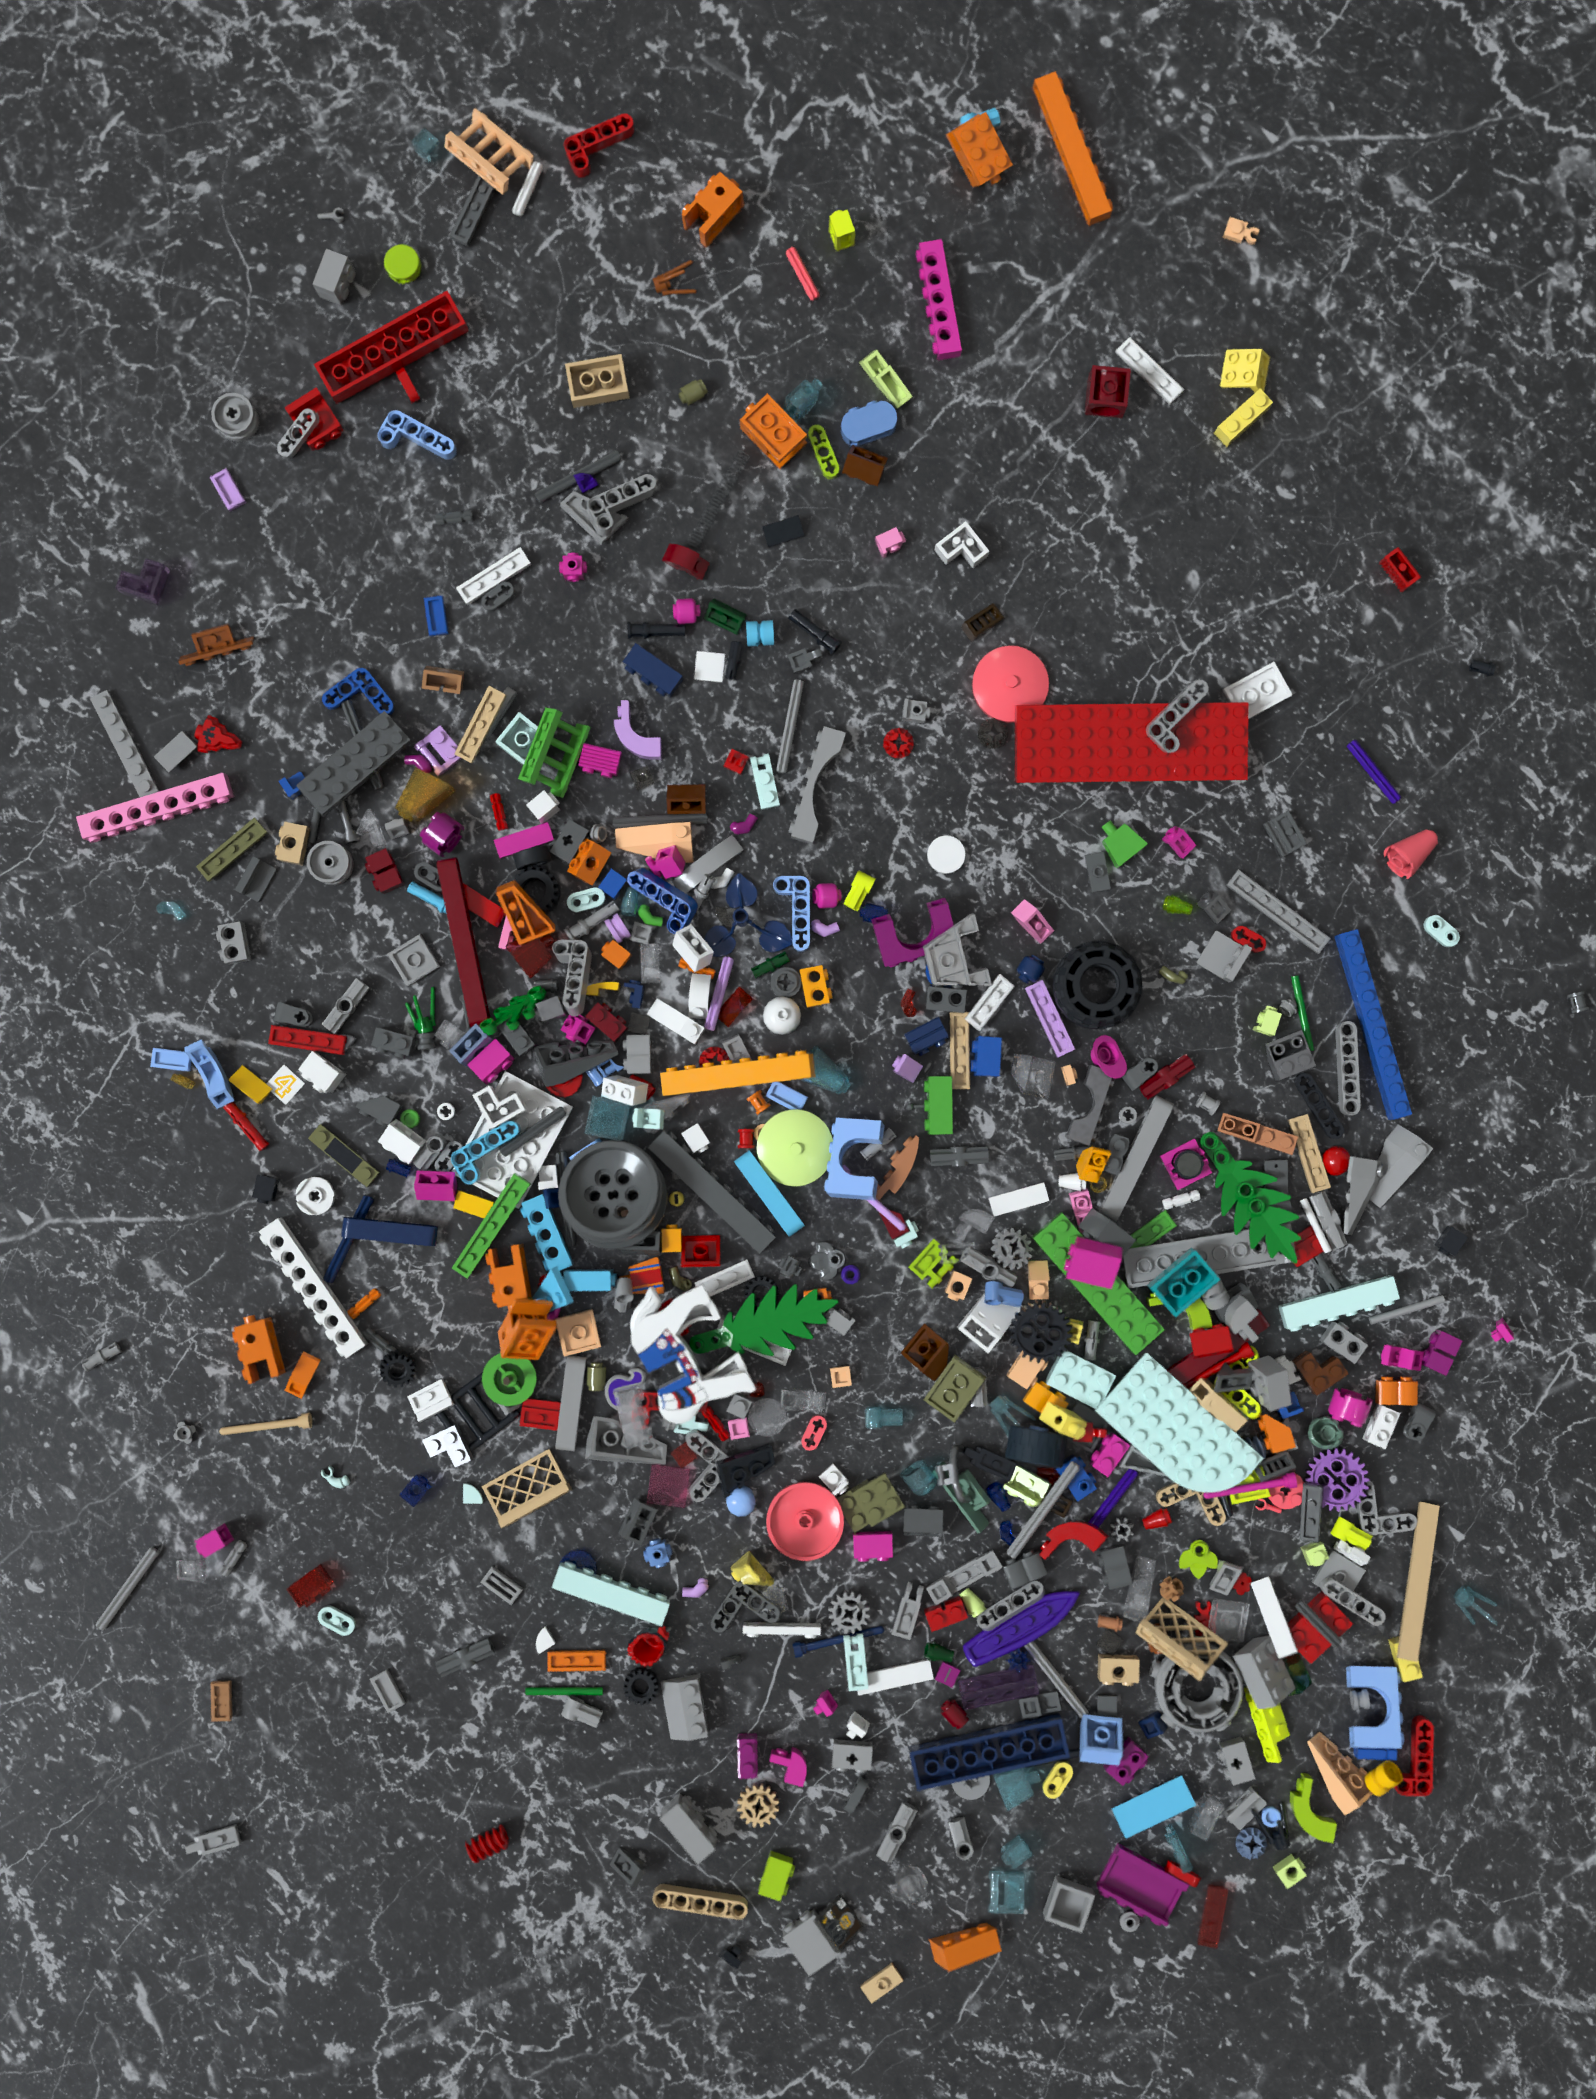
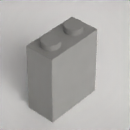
(808, 1943)

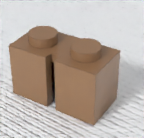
(434, 678)

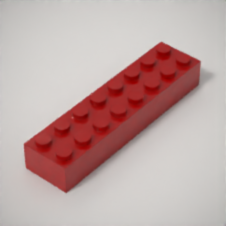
(391, 347)

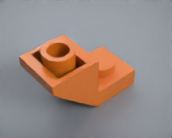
(302, 1375)

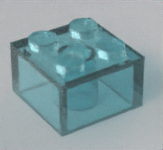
(608, 1118)

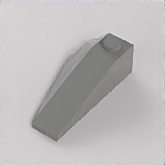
(1400, 1158)
(1363, 1177)
(607, 1443)

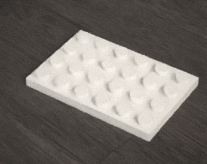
(527, 1159)

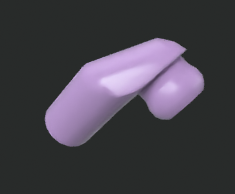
(698, 1590)

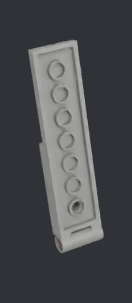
(1220, 1251)

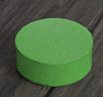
(410, 1118)

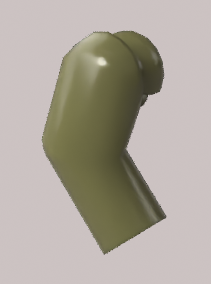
(1173, 977)
(679, 1281)

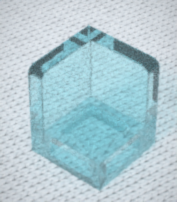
(424, 144)

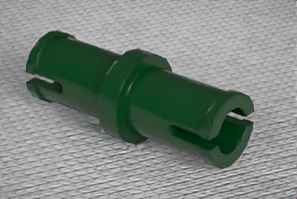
(770, 964)

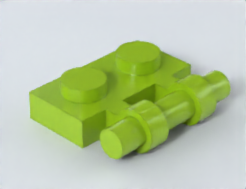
(927, 1261)

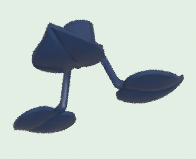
(740, 894)

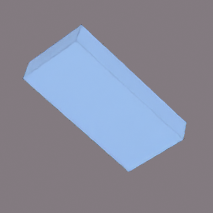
(170, 1059)
(786, 1096)

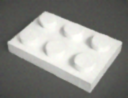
(1259, 689)

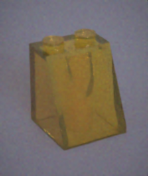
(422, 795)

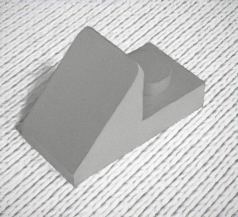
(1225, 1577)

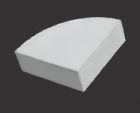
(544, 1640)

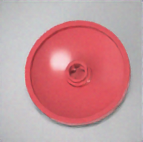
(1008, 679)
(805, 1521)

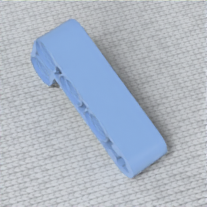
(419, 437)
(797, 913)

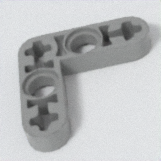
(718, 1455)
(1378, 1520)

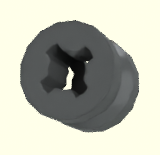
(425, 1041)

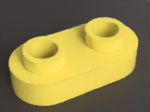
(1057, 1778)

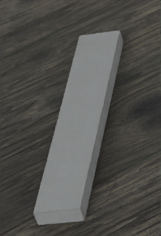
(1278, 911)

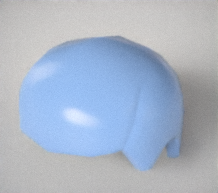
(741, 1501)

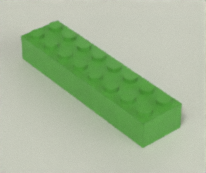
(1116, 1305)

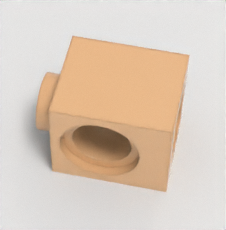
(958, 1277)

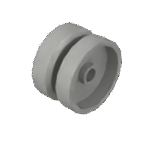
(235, 417)
(319, 859)

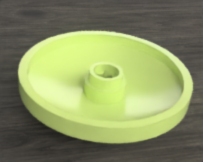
(794, 1147)

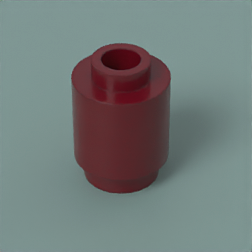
(954, 1713)

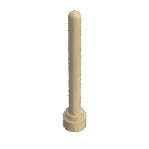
(303, 1421)

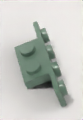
(978, 1499)

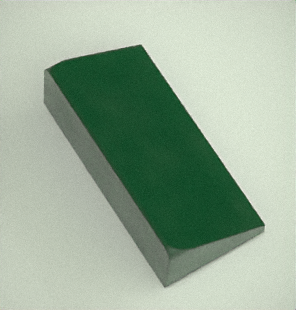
(725, 616)

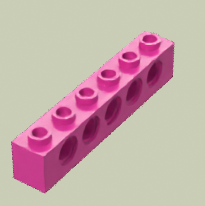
(934, 252)

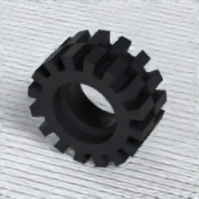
(759, 1281)
(399, 1379)
(632, 1694)

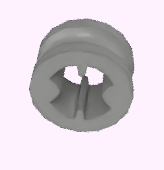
(1132, 1111)

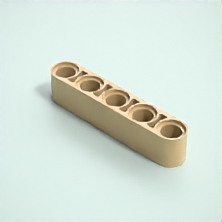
(692, 1895)

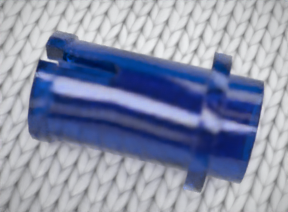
(399, 1168)

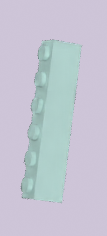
(1339, 1302)
(610, 1593)

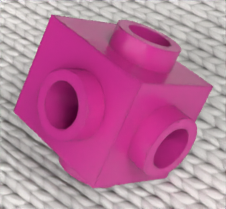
(576, 573)
(577, 1028)

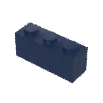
(652, 671)

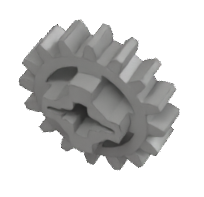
(1019, 1248)
(841, 1617)

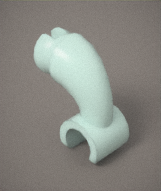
(336, 1482)

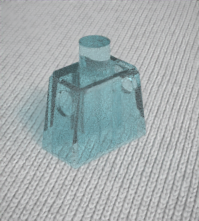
(802, 399)
(1016, 1786)

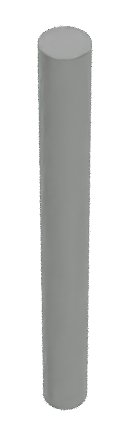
(1406, 1309)

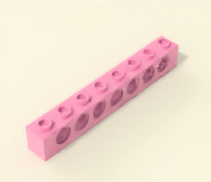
(88, 822)

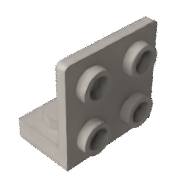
(1223, 956)

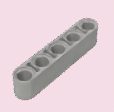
(1352, 1059)
(571, 1403)

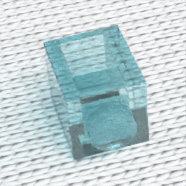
(1016, 1852)

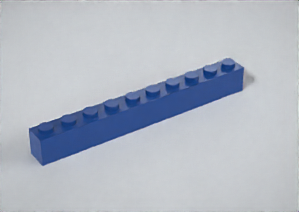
(1373, 1025)

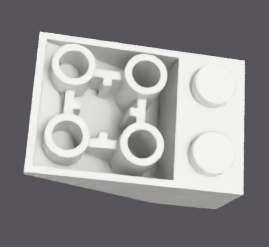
(987, 1323)

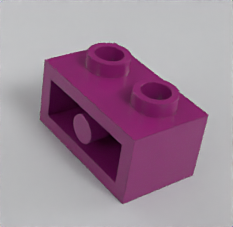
(1131, 1760)

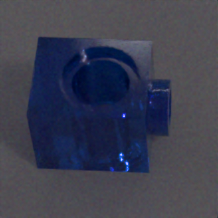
(407, 1493)

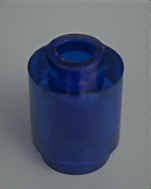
(872, 911)

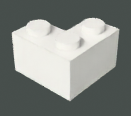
(962, 541)
(321, 1073)
(497, 1111)

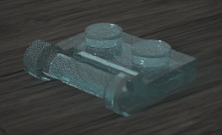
(1179, 1852)
(1012, 1892)

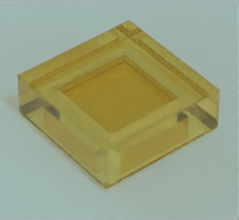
(183, 1081)

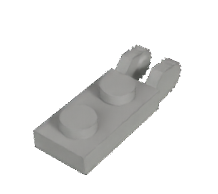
(907, 1613)

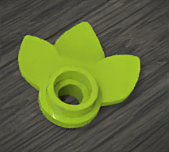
(1198, 1561)

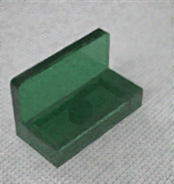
(1297, 1673)

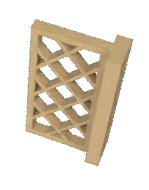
(534, 1503)
(1173, 1646)

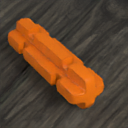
(707, 971)
(364, 1303)

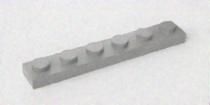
(124, 744)

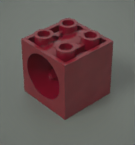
(1107, 391)

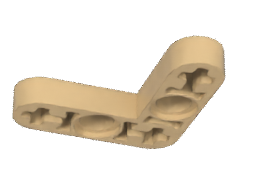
(1172, 1500)

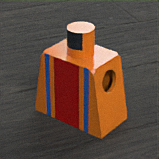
(646, 1275)

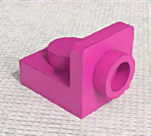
(1179, 841)

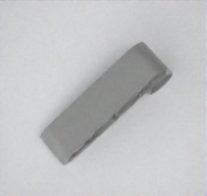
(623, 499)
(1179, 713)
(574, 977)

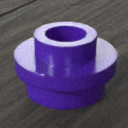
(846, 1269)

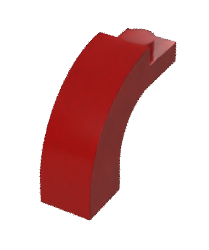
(1079, 1530)

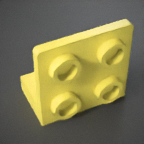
(1245, 369)

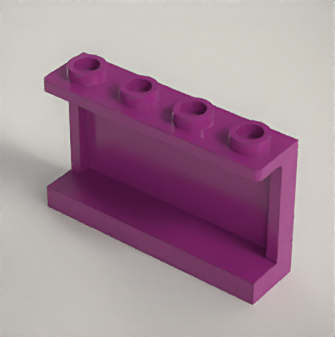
(1140, 1885)

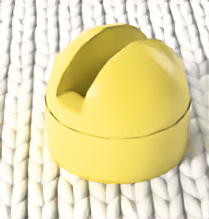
(680, 1198)

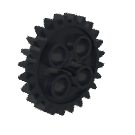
(1054, 1321)

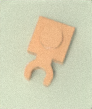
(1237, 231)

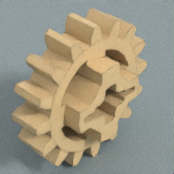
(765, 1807)

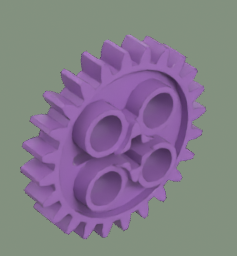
(1349, 1467)

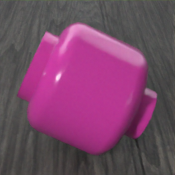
(686, 611)
(826, 895)

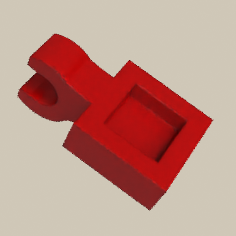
(1091, 1432)

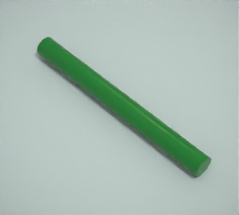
(1302, 1011)
(564, 1691)

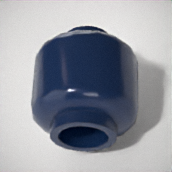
(1030, 969)

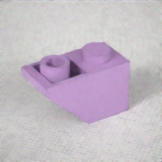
(906, 1067)

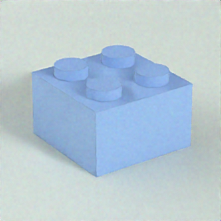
(1101, 1739)

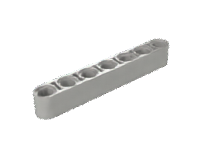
(1136, 1158)

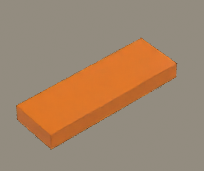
(577, 1660)

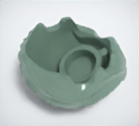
(1325, 1433)

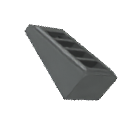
(1285, 1456)

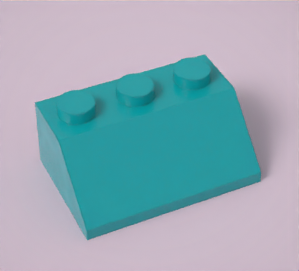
(1183, 1282)

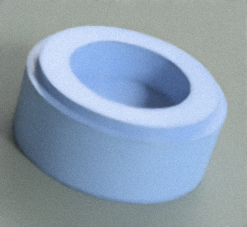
(1270, 1815)

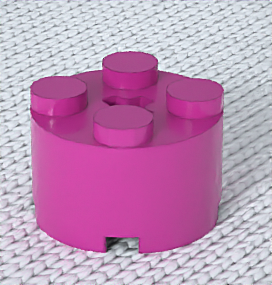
(1349, 1406)

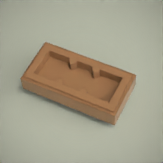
(221, 1701)

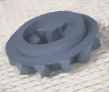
(1246, 1836)

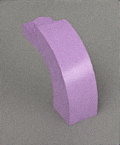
(640, 746)

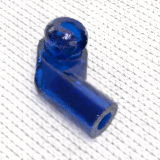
(1006, 1532)

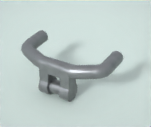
(953, 1474)

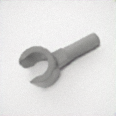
(332, 215)

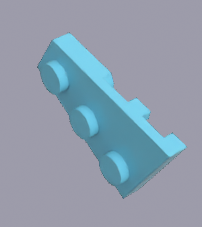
(554, 1289)

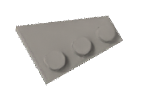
(576, 507)

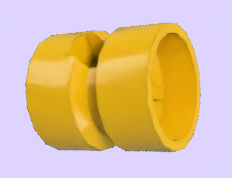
(1383, 1778)

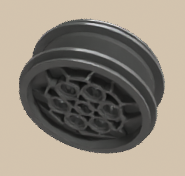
(584, 1179)

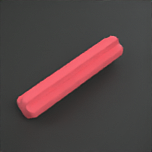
(802, 273)

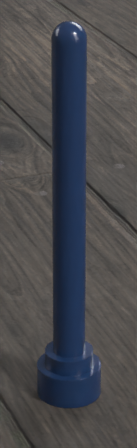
(801, 1648)

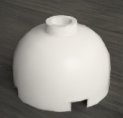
(782, 1015)

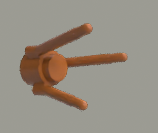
(662, 281)

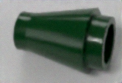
(936, 1652)

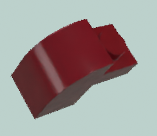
(685, 559)

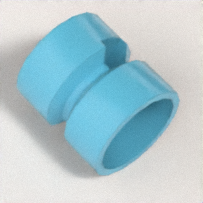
(760, 633)

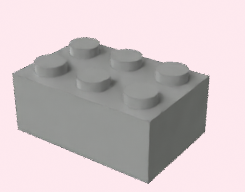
(1264, 1672)
(689, 1828)

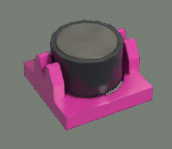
(1186, 1164)

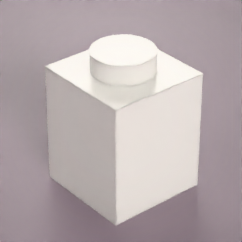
(696, 1138)

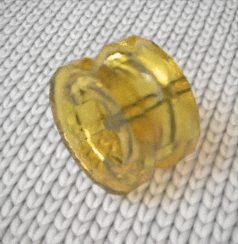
(1101, 1189)

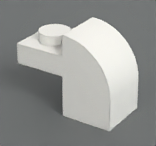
(699, 996)

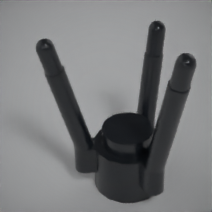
(1280, 1836)

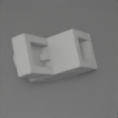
(1238, 1316)

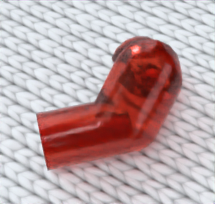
(1049, 1473)

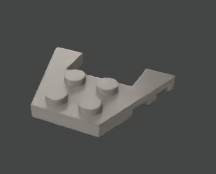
(947, 959)

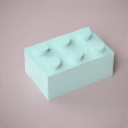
(1080, 1379)

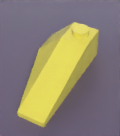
(751, 1571)

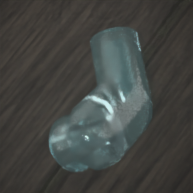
(170, 908)

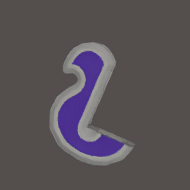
(621, 1380)

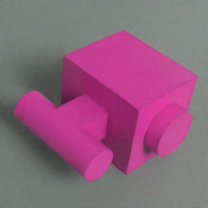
(668, 861)

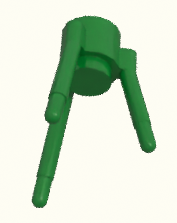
(423, 1024)

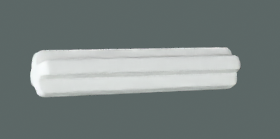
(527, 188)

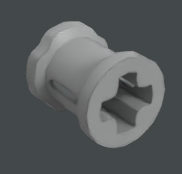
(1207, 1103)

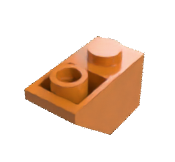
(1277, 1434)

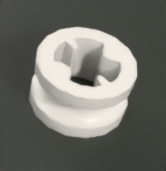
(449, 1106)

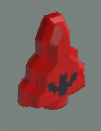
(214, 737)

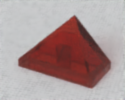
(734, 1006)

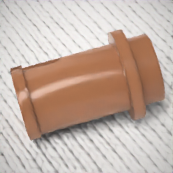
(1110, 1622)

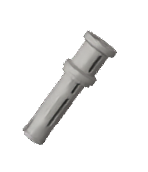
(584, 926)

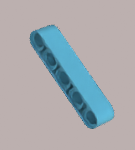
(769, 1193)

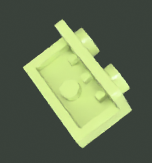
(1027, 1486)

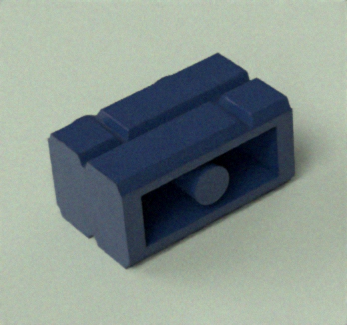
(926, 1036)

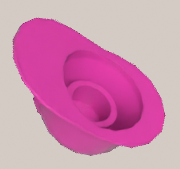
(1108, 1057)

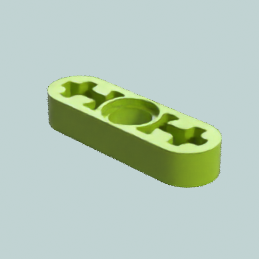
(823, 437)

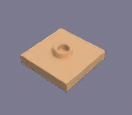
(578, 1332)

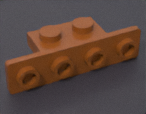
(214, 642)

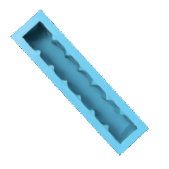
(1153, 1807)

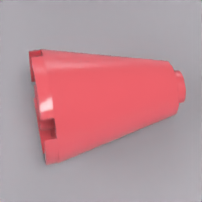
(1410, 853)

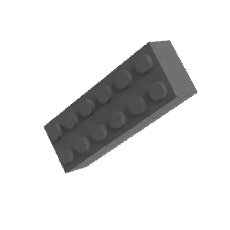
(353, 764)

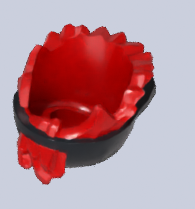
(648, 1645)

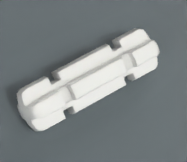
(1181, 1199)

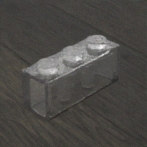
(633, 1416)

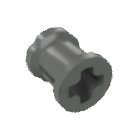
(1578, 1002)

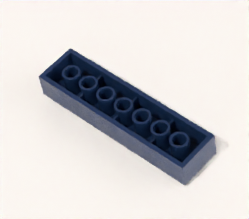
(988, 1751)

